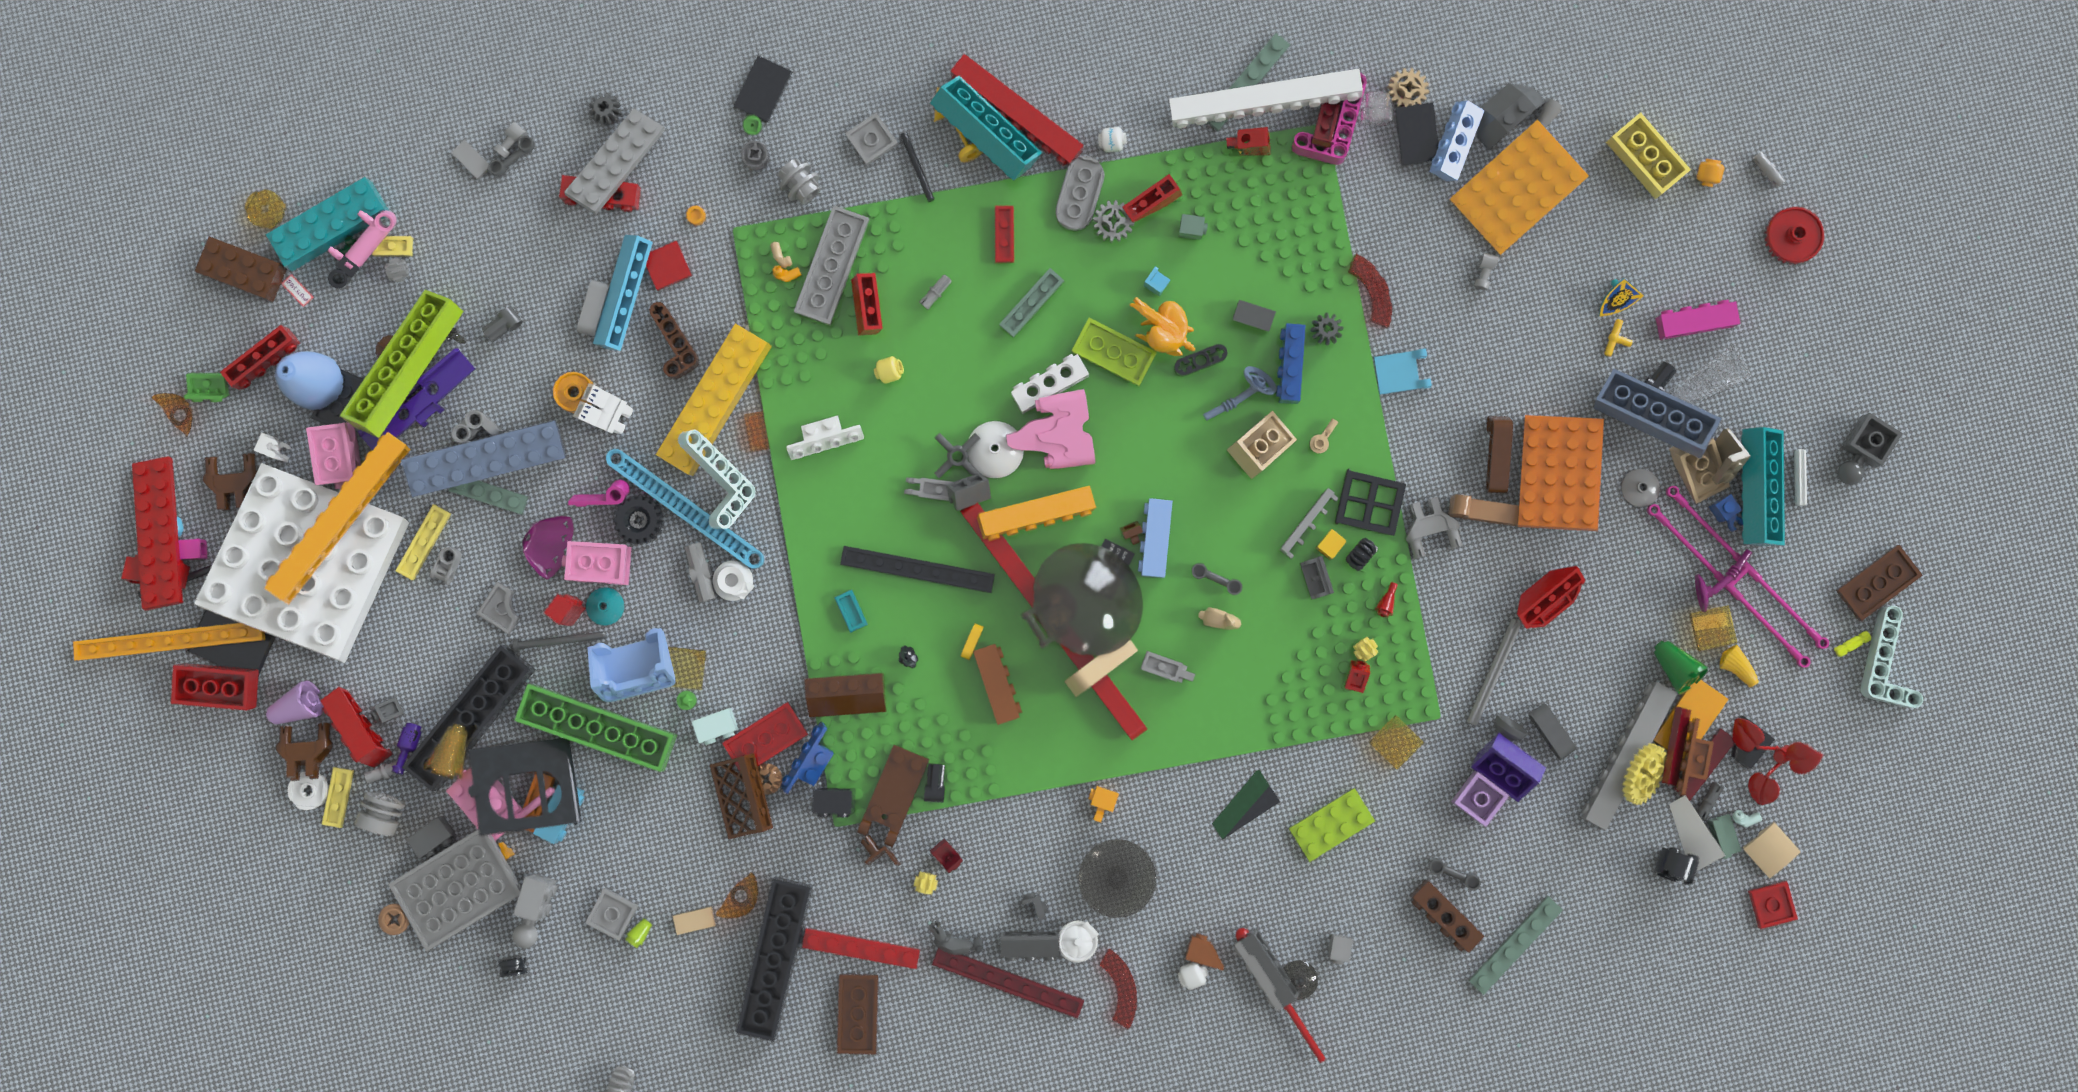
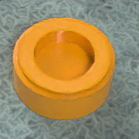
(696, 215)

